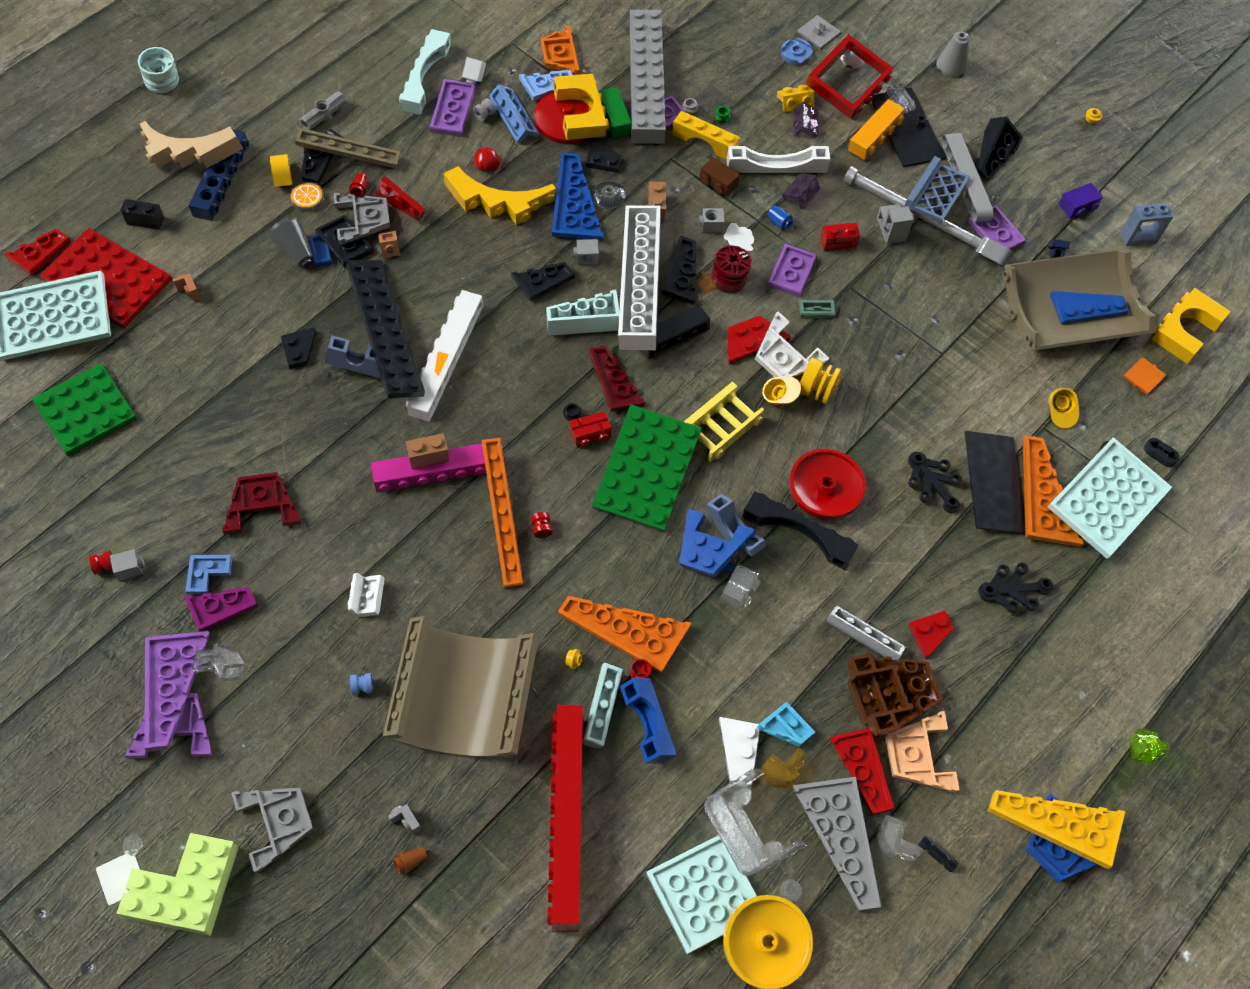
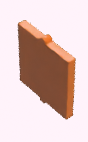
(1144, 376)

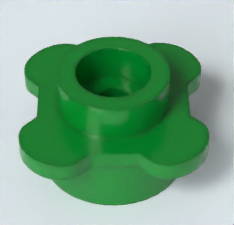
(723, 114)

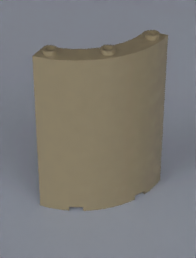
(1092, 273)

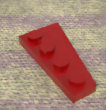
(863, 762)

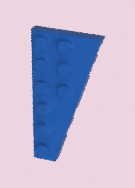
(574, 205)

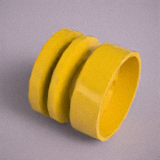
(820, 381)

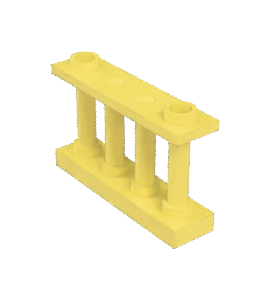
(716, 405)

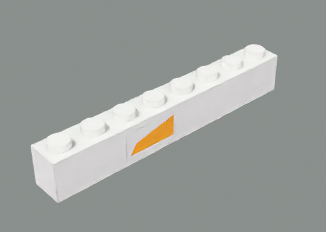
(445, 354)

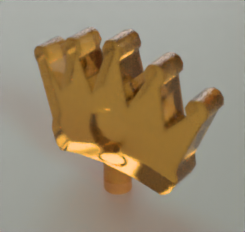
(707, 282)

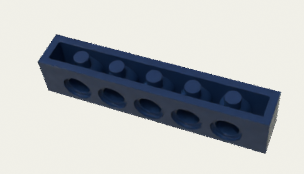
(215, 183)

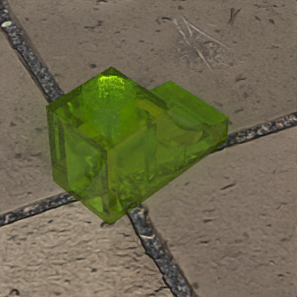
(1146, 746)

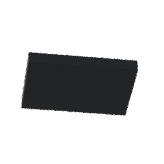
(350, 251)

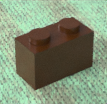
(719, 177)

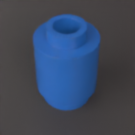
(780, 217)

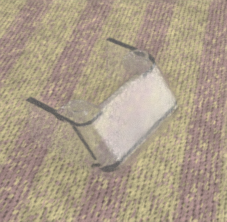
(737, 831)

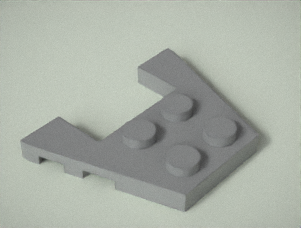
(369, 213)
(284, 818)

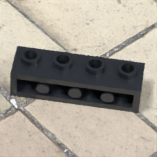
(679, 329)

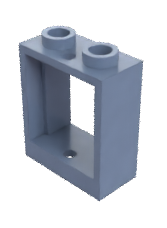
(1136, 234)

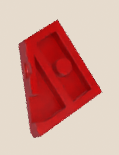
(931, 631)

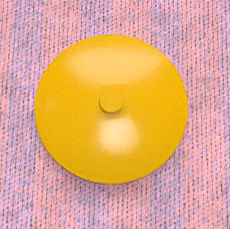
(768, 942)

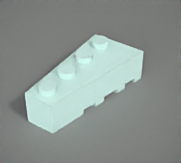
(584, 316)

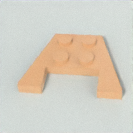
(911, 754)

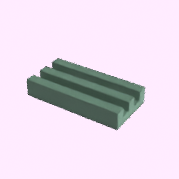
(814, 309)

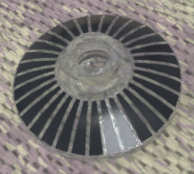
(608, 195)

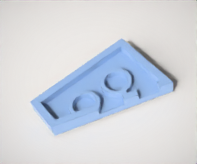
(541, 85)

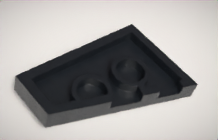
(540, 281)

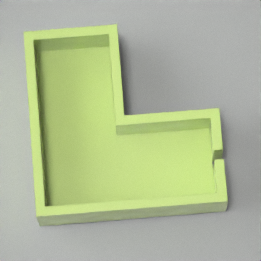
(189, 899)

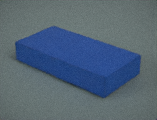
(320, 251)

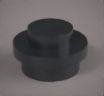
(572, 412)

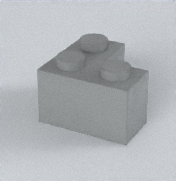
(895, 222)

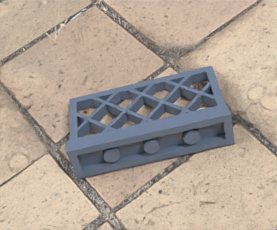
(931, 175)

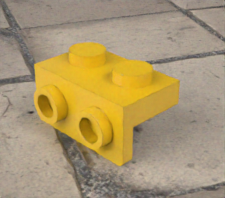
(794, 97)

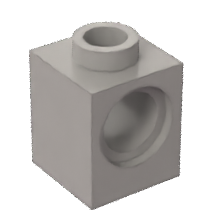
(712, 220)
(586, 252)

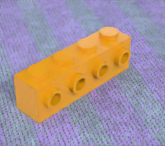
(876, 129)

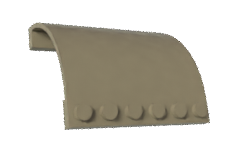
(460, 692)

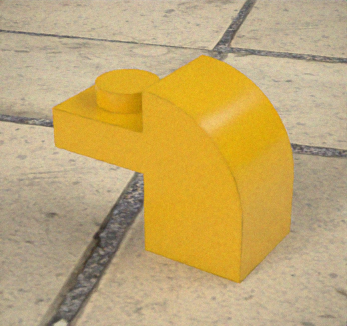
(281, 170)

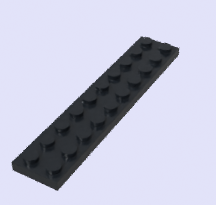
(385, 329)

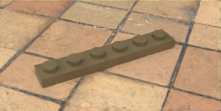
(347, 148)

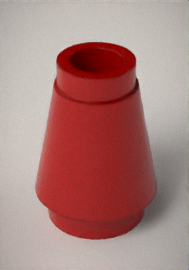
(358, 186)

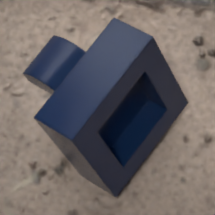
(1059, 245)

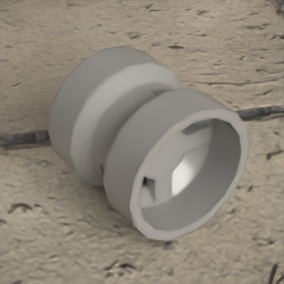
(484, 109)

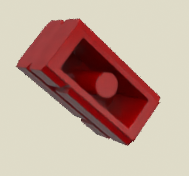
(840, 236)
(590, 429)

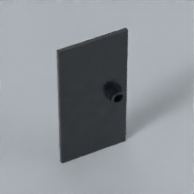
(914, 137)
(994, 482)

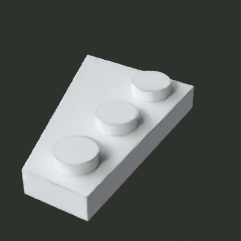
(740, 746)

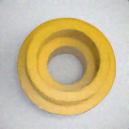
(1093, 115)
(573, 658)

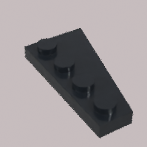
(681, 274)

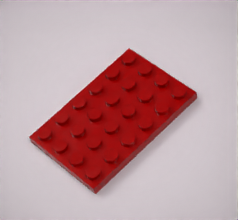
(128, 278)

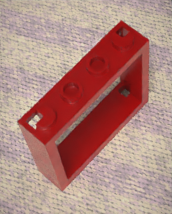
(833, 96)

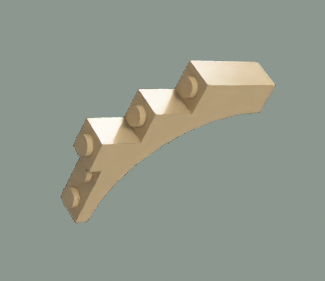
(205, 149)

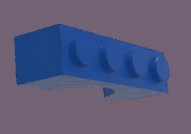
(641, 697)

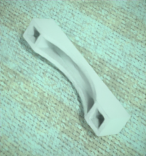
(434, 49)

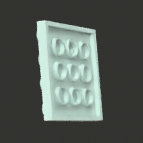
(700, 892)

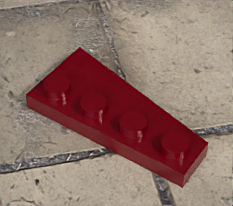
(614, 381)

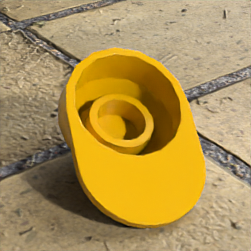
(781, 390)
(1064, 407)

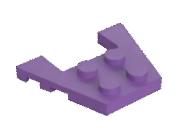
(190, 723)

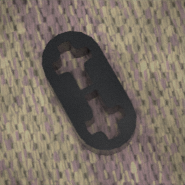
(1161, 452)

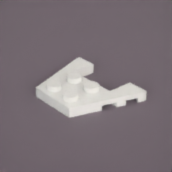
(779, 356)

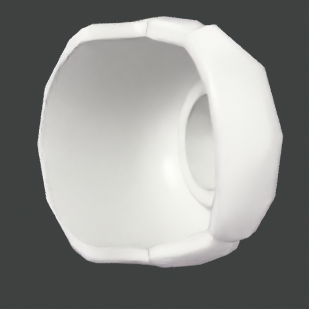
(851, 59)

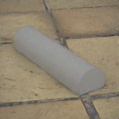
(865, 633)

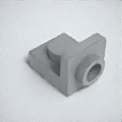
(409, 820)

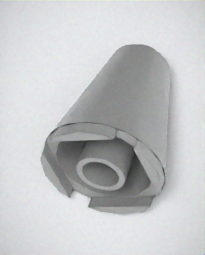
(955, 56)

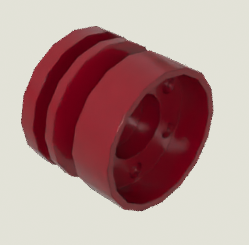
(731, 268)

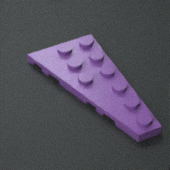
(168, 683)

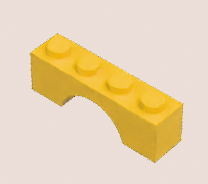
(688, 126)

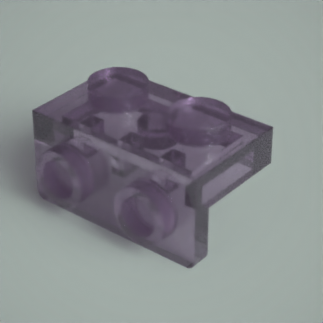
(806, 120)
(802, 190)

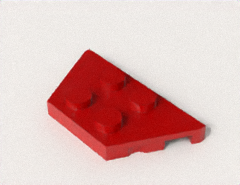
(747, 337)

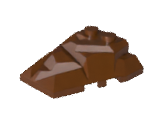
(891, 691)

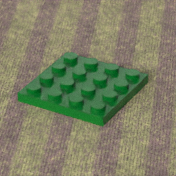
(84, 409)

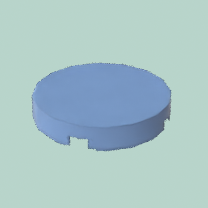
(796, 51)

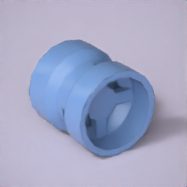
(362, 683)

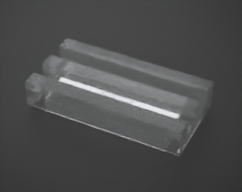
(903, 96)

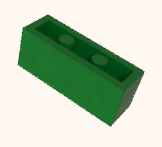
(616, 113)

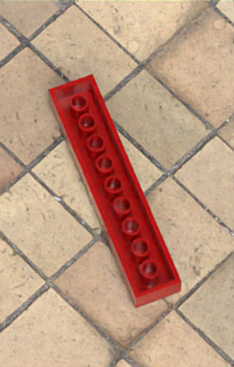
(566, 823)

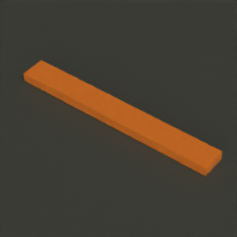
(502, 513)

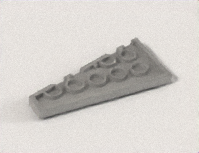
(840, 824)

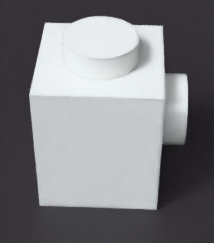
(473, 70)

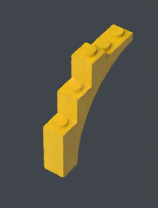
(494, 201)

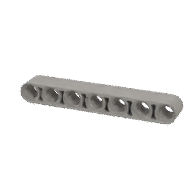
(974, 192)

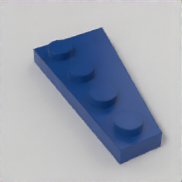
(1084, 306)

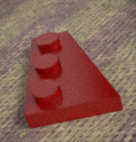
(399, 199)
(35, 255)

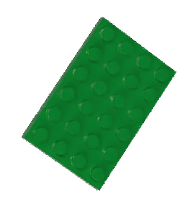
(647, 468)

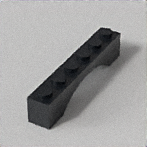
(765, 511)

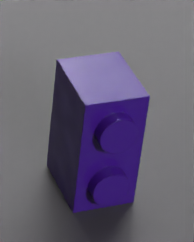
(1080, 200)

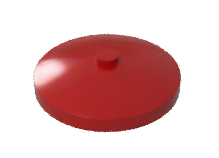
(550, 117)
(827, 484)

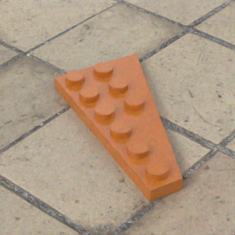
(1039, 491)
(628, 630)

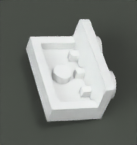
(365, 595)

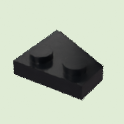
(603, 158)
(298, 346)

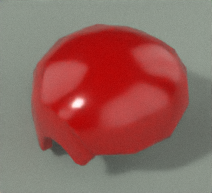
(486, 159)

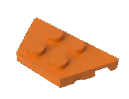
(559, 51)

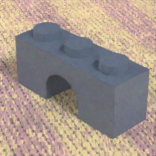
(342, 356)

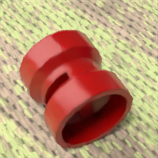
(541, 525)
(101, 562)
(641, 667)

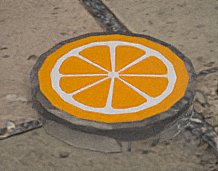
(307, 196)

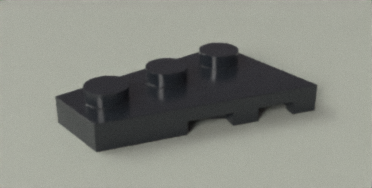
(315, 165)

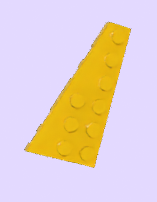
(1070, 825)

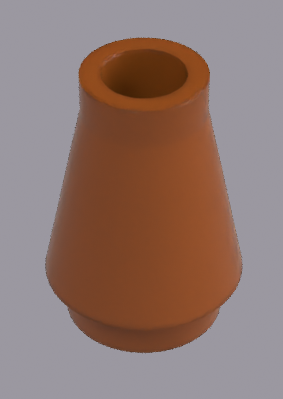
(409, 860)

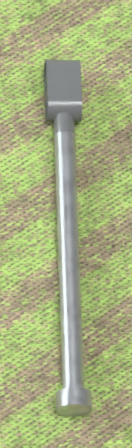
(986, 247)

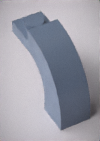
(727, 520)

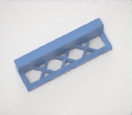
(513, 113)

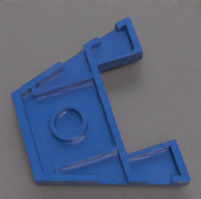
(706, 552)
(1055, 859)

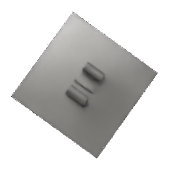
(818, 31)

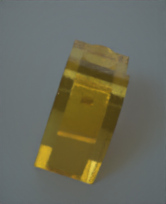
(780, 773)

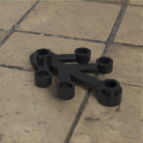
(933, 479)
(1013, 589)

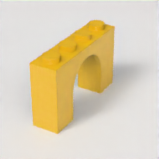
(585, 89)
(1194, 306)

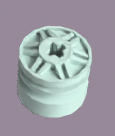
(158, 70)

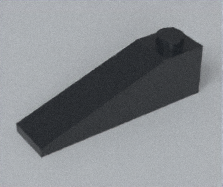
(998, 144)

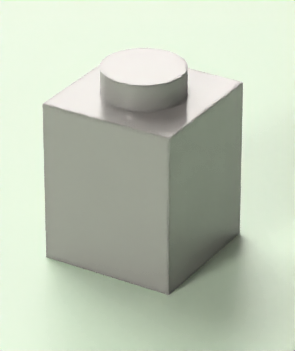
(127, 564)

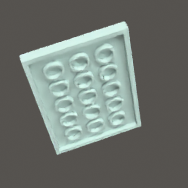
(53, 315)
(1109, 497)

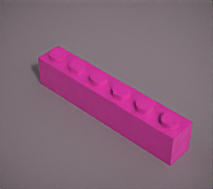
(398, 471)

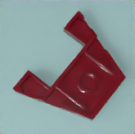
(259, 494)

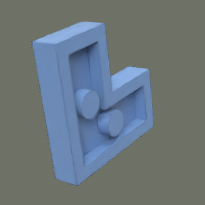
(203, 567)

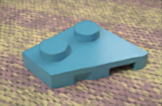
(787, 726)

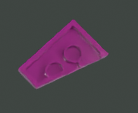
(220, 607)

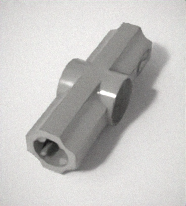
(323, 111)

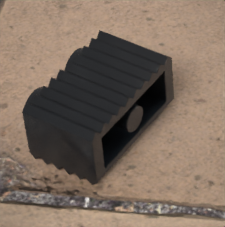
(142, 214)

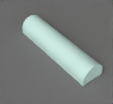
(602, 706)

